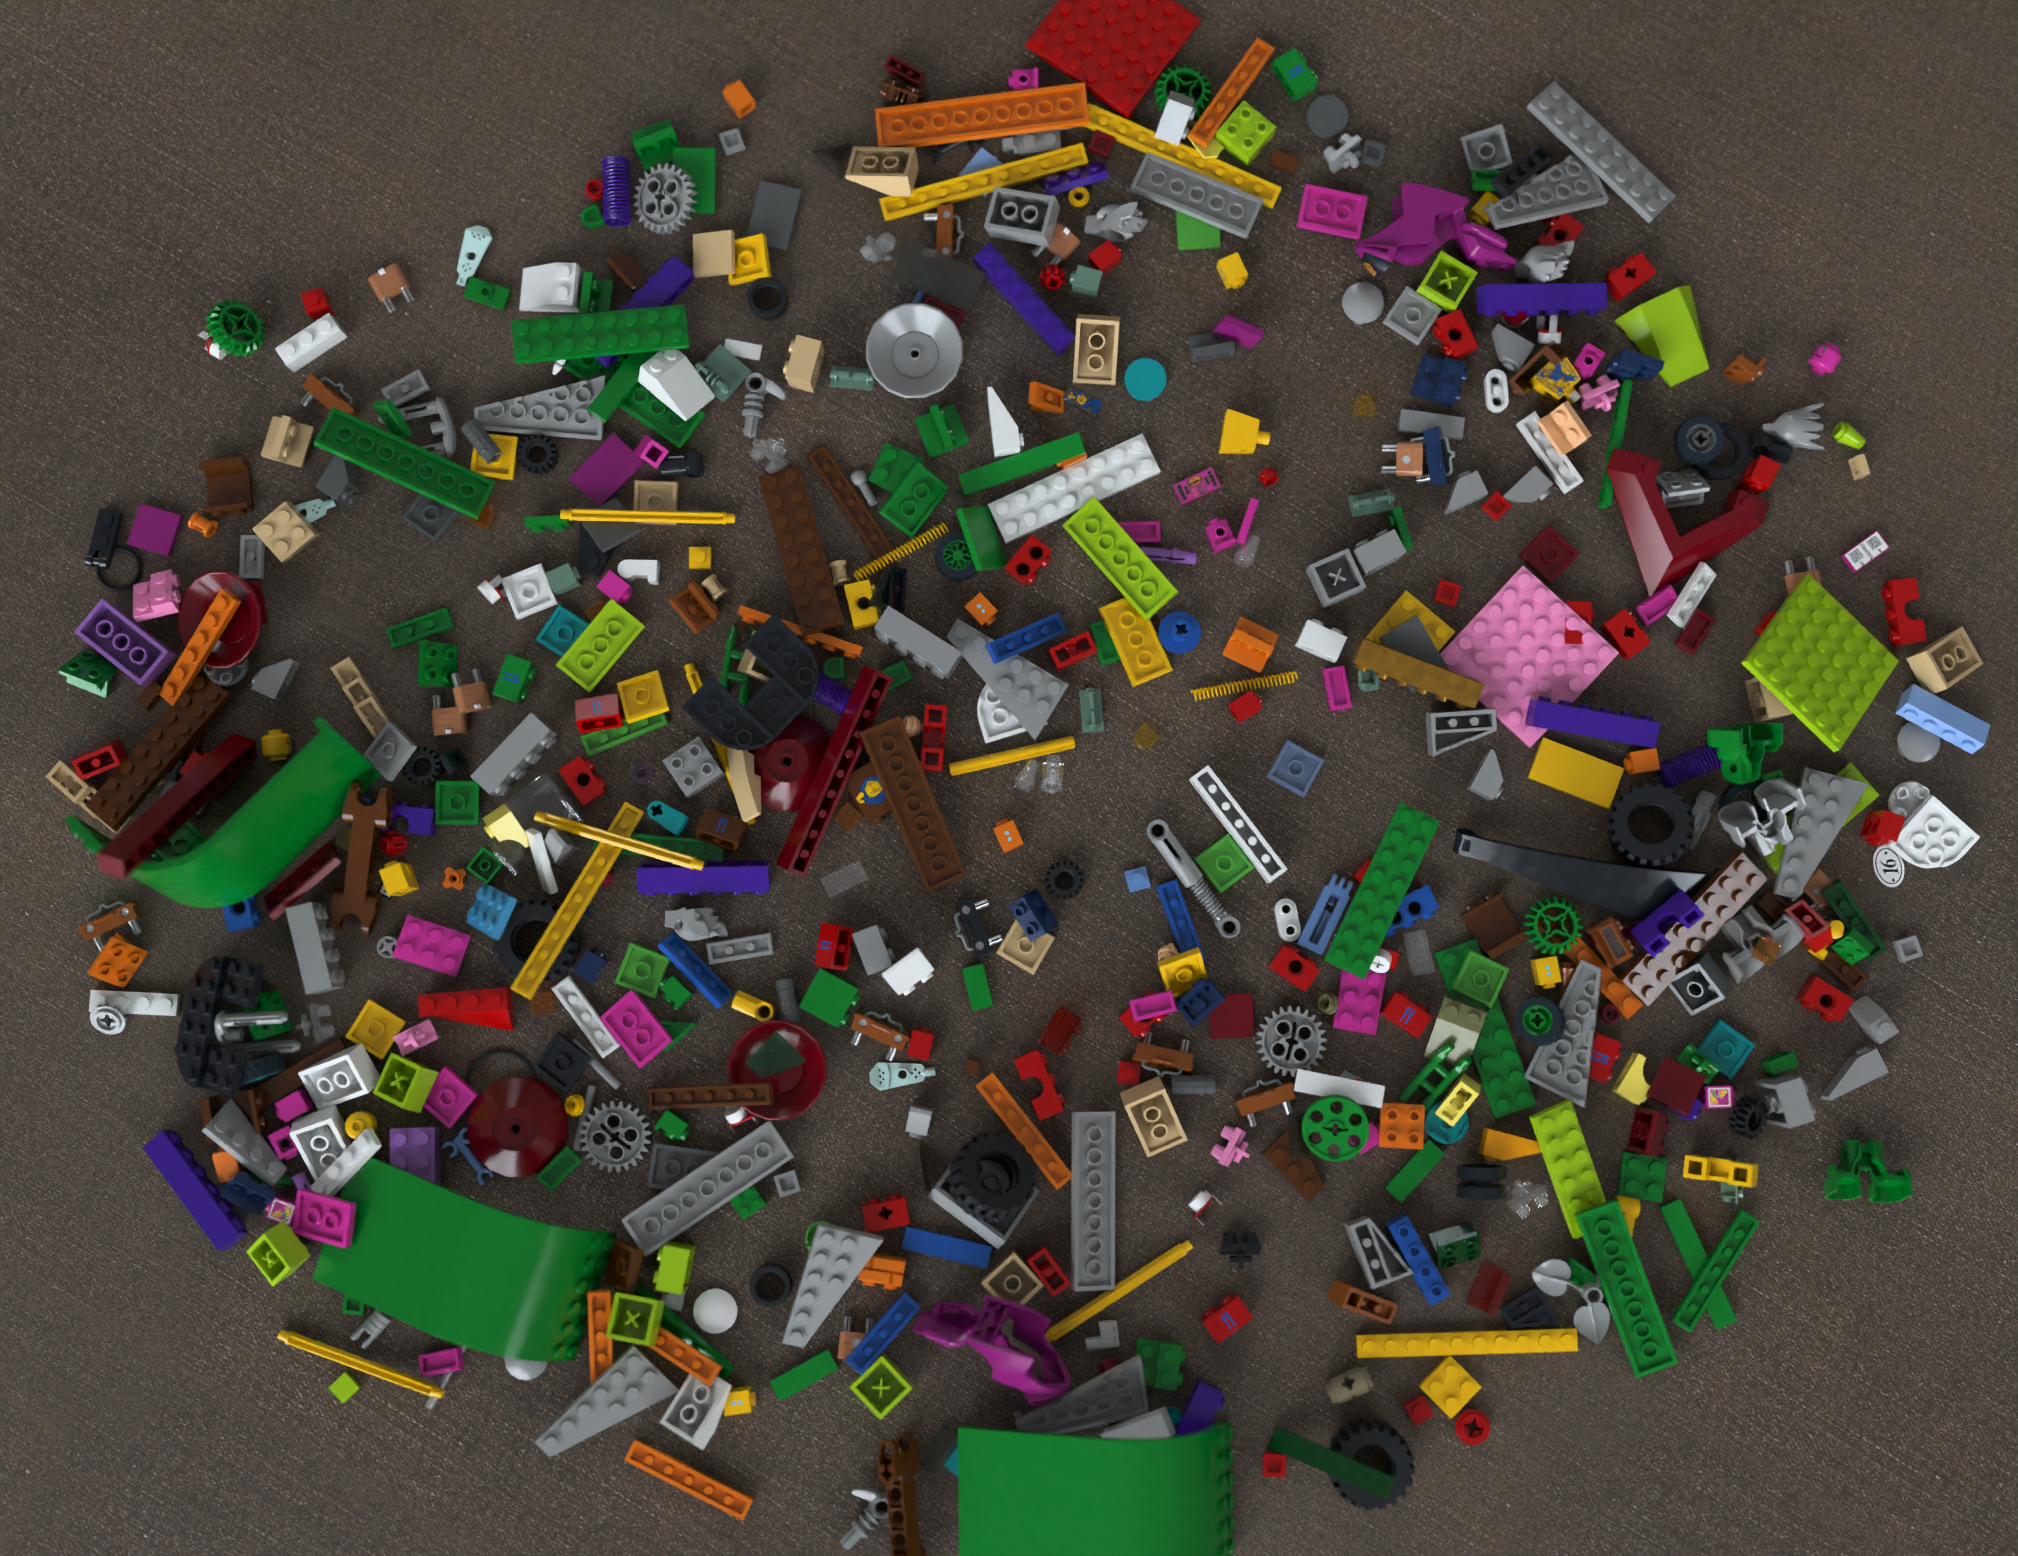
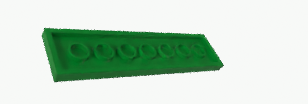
(600, 334)
(640, 402)
(404, 463)
(1381, 890)
(1495, 1050)
(1626, 1288)

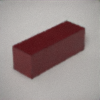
(904, 72)

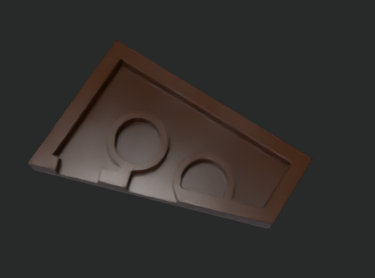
(1297, 1172)

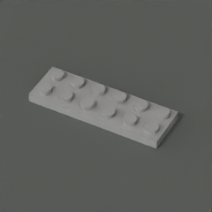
(1196, 195)

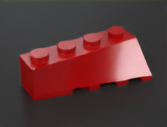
(476, 1007)

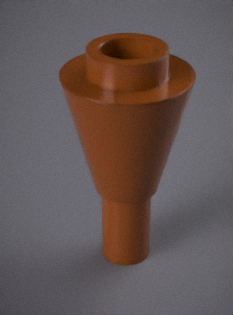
(1566, 971)

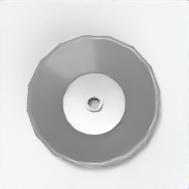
(910, 330)

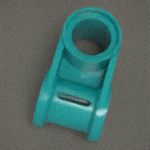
(670, 819)

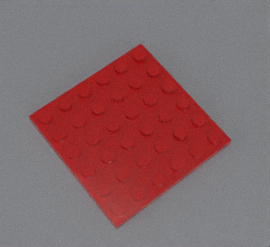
(1114, 44)

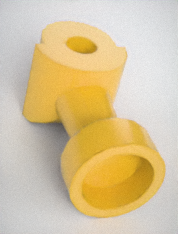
(1837, 929)

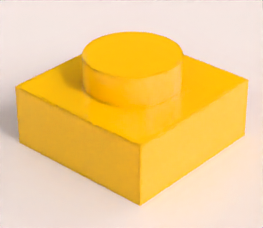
(700, 558)

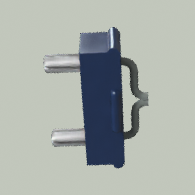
(1436, 457)

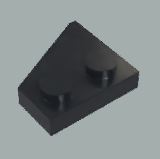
(590, 556)
(890, 590)
(1528, 1310)

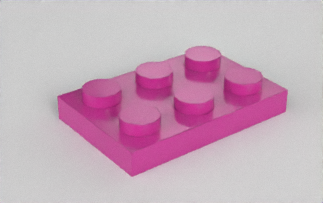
(1332, 211)
(431, 945)
(1359, 1002)
(636, 1028)
(324, 1218)

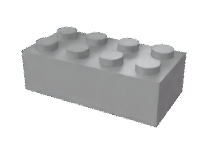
(918, 643)
(515, 755)
(315, 947)

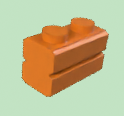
(883, 1270)

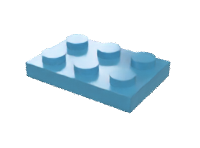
(491, 911)

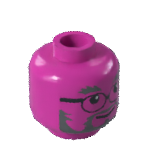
(1824, 358)

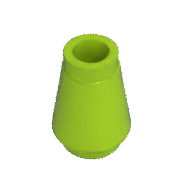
(1847, 435)

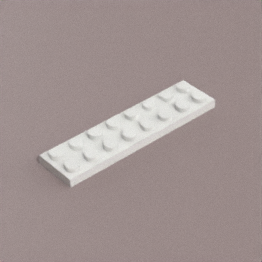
(1073, 488)

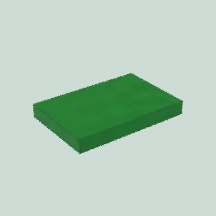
(701, 166)
(913, 499)
(981, 538)

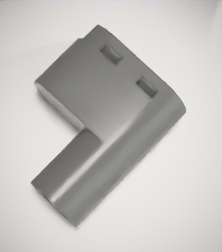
(1108, 1336)

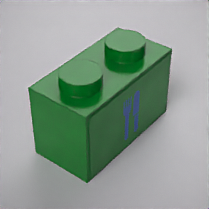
(1294, 74)
(514, 679)

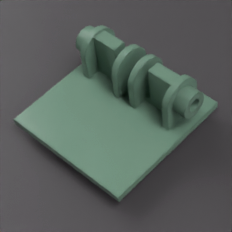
(722, 372)

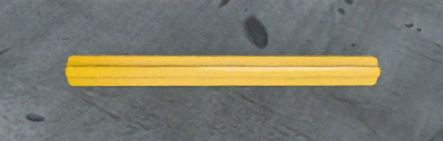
(1012, 755)

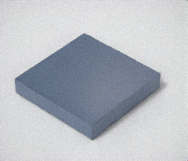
(1295, 768)

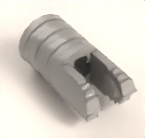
(373, 1325)

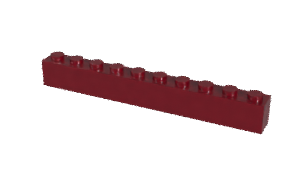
(834, 771)
(176, 806)

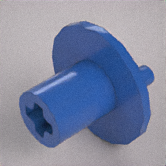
(1179, 632)

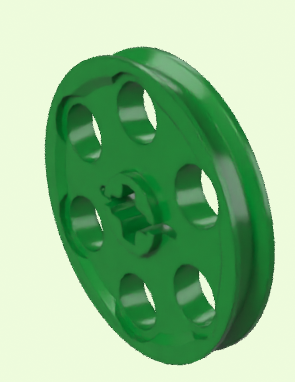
(1328, 1136)

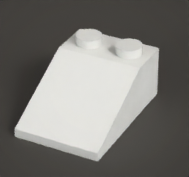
(552, 287)
(675, 383)
(1004, 431)
(908, 972)
(340, 1077)
(320, 1139)
(697, 1410)

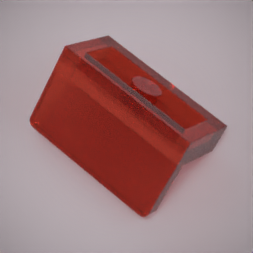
(1488, 1289)

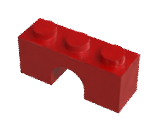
(1902, 629)
(934, 738)
(1049, 1101)

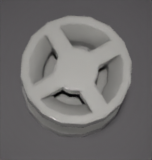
(386, 945)

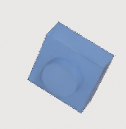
(1137, 879)

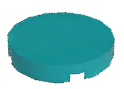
(1145, 379)
(1441, 1130)

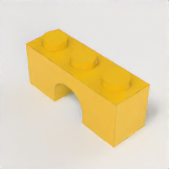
(1720, 1169)

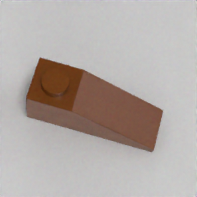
(1362, 1301)

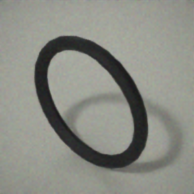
(135, 580)

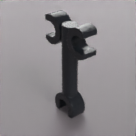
(949, 146)

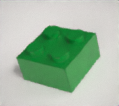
(485, 865)
(1852, 946)
(1779, 1062)
(748, 1202)

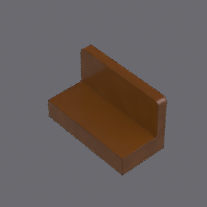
(627, 271)

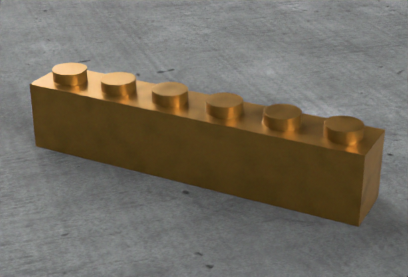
(1417, 672)

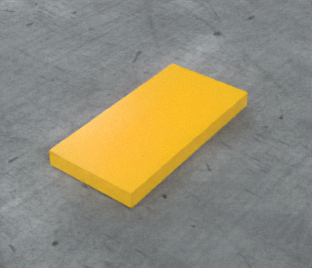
(1135, 642)
(1575, 773)

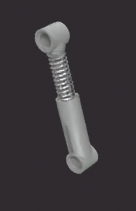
(1191, 876)

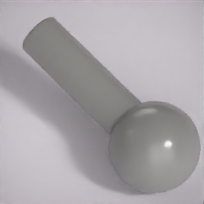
(859, 479)

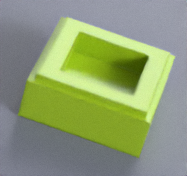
(345, 1387)

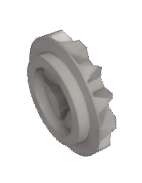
(102, 1023)

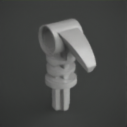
(754, 398)
(867, 1521)

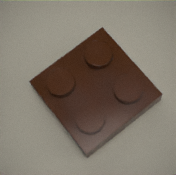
(624, 1266)

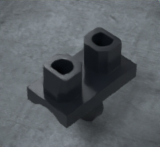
(1249, 1247)

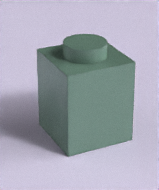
(1086, 280)
(563, 578)

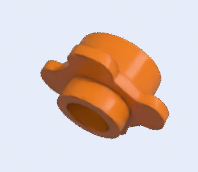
(460, 878)

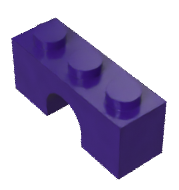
(420, 819)
(1676, 909)

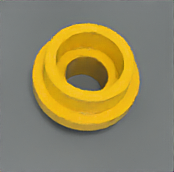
(1081, 191)
(575, 1105)

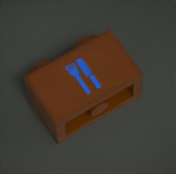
(721, 829)

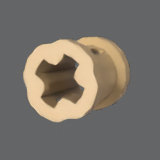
(839, 572)
(714, 588)

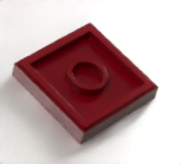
(1549, 554)
(1233, 1017)
(1676, 1086)

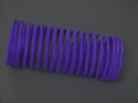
(616, 169)
(842, 700)
(1672, 773)

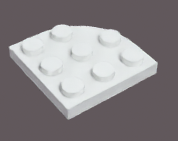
(995, 719)
(1933, 836)

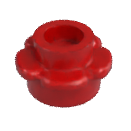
(594, 184)
(1268, 476)

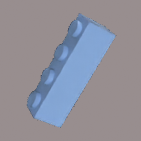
(1943, 719)

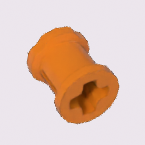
(202, 524)

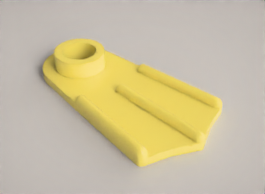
(1212, 150)

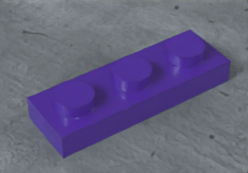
(1074, 178)

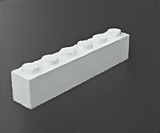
(1238, 824)

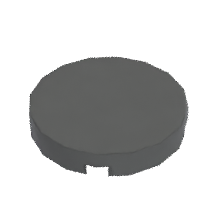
(1327, 116)

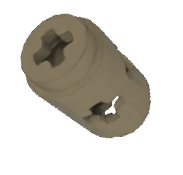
(1357, 1376)

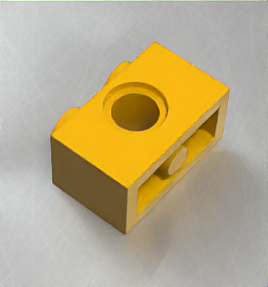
(855, 593)
(398, 878)

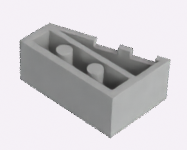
(1456, 727)
(1375, 1255)

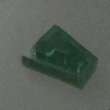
(774, 1056)

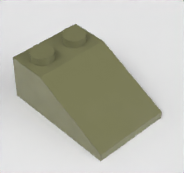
(1458, 1024)

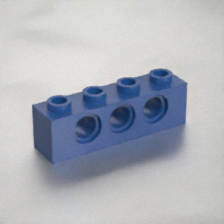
(1426, 906)
(239, 921)
(1417, 1259)

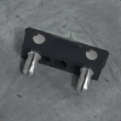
(973, 927)

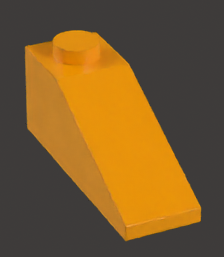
(1505, 1146)

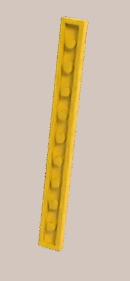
(1144, 141)
(984, 181)
(575, 904)
(1466, 1342)

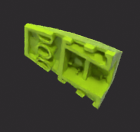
(1669, 332)

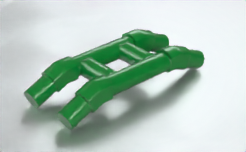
(727, 674)
(1434, 1064)

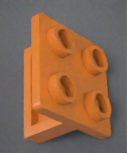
(1250, 644)
(117, 961)
(1401, 1125)

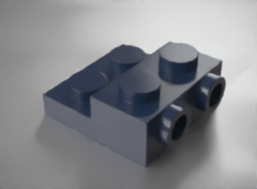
(1631, 364)
(1439, 379)

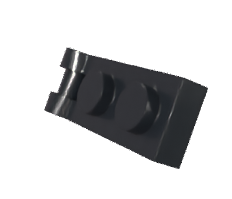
(104, 538)

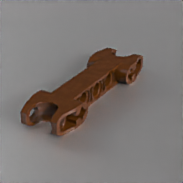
(366, 822)
(898, 1475)

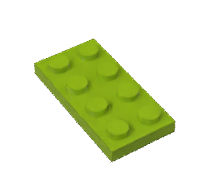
(600, 645)

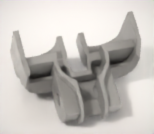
(1742, 821)
(1748, 926)

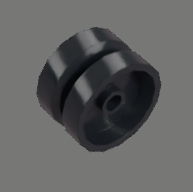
(1481, 1182)

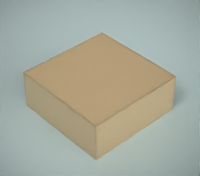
(1859, 466)

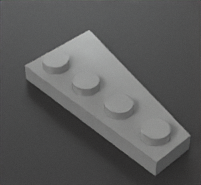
(238, 1137)

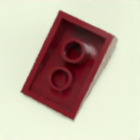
(1647, 1132)

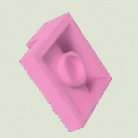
(157, 596)

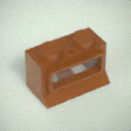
(1610, 941)

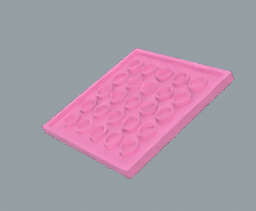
(1522, 653)

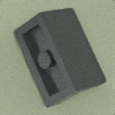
(1209, 346)

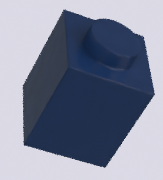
(591, 965)

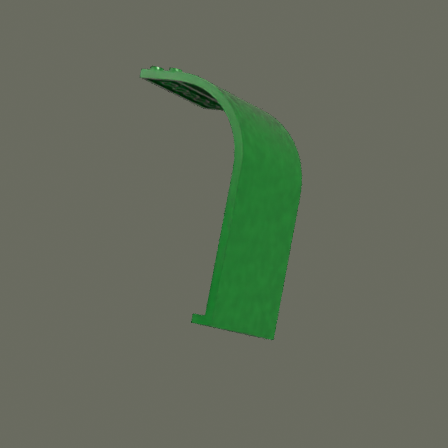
(263, 833)
(465, 1266)
(1095, 1494)

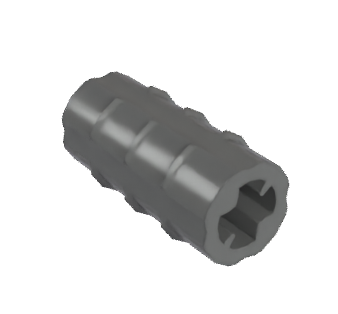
(481, 441)
(788, 1000)
(1192, 1084)

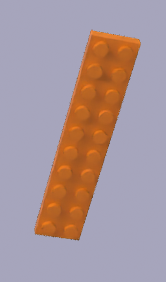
(983, 116)

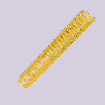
(901, 551)
(1241, 684)

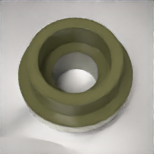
(1328, 1003)

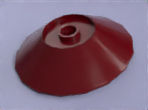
(244, 627)
(783, 785)
(793, 1088)
(541, 1124)

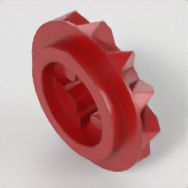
(1477, 1435)

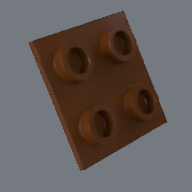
(893, 85)

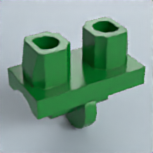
(1696, 1060)

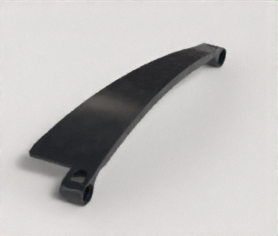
(1612, 885)

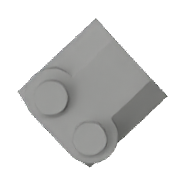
(1487, 149)

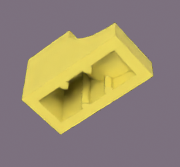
(504, 826)
(1631, 1081)
(1458, 1099)

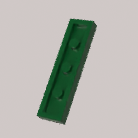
(1851, 916)

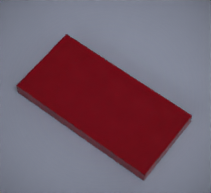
(302, 880)

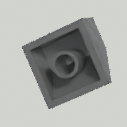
(340, 482)
(1700, 984)

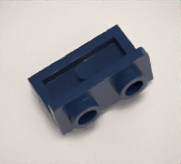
(1033, 915)
(1200, 1001)
(248, 1193)

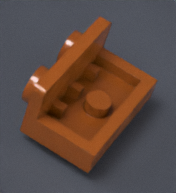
(1742, 370)
(695, 607)

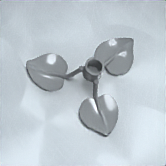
(1589, 1320)

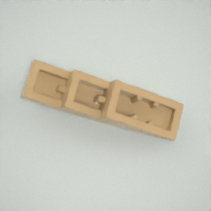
(361, 695)
(745, 783)
(78, 791)

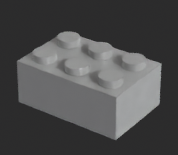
(1022, 216)
(1785, 1100)

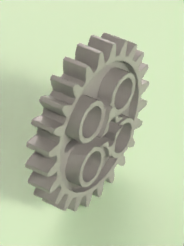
(665, 198)
(1271, 1036)
(628, 1120)

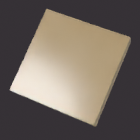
(714, 253)
(656, 497)
(1022, 952)

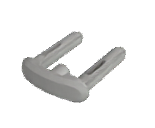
(445, 426)
(230, 1037)

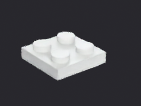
(529, 591)

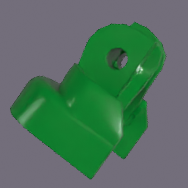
(1744, 747)
(1868, 1156)

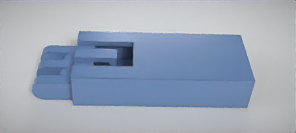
(1321, 922)

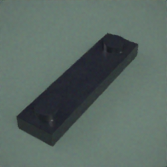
(1521, 170)

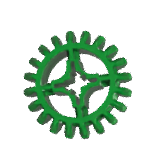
(1176, 78)
(222, 324)
(1559, 919)

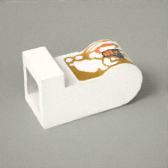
(635, 569)

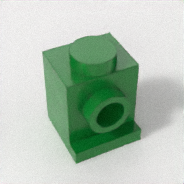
(675, 991)
(673, 1125)

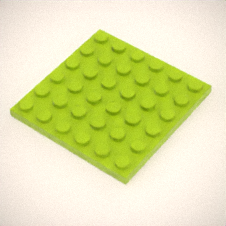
(1820, 662)

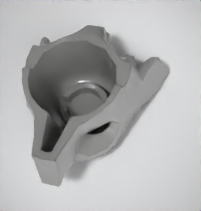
(1116, 222)
(1544, 262)
(1796, 428)
(695, 923)

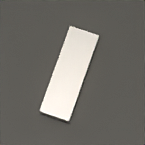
(1691, 594)
(541, 861)

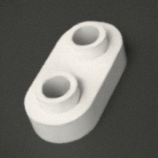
(1497, 392)
(1288, 919)

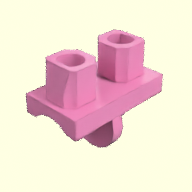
(1601, 396)
(416, 1037)
(1226, 1154)

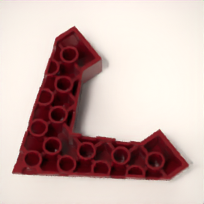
(1659, 549)

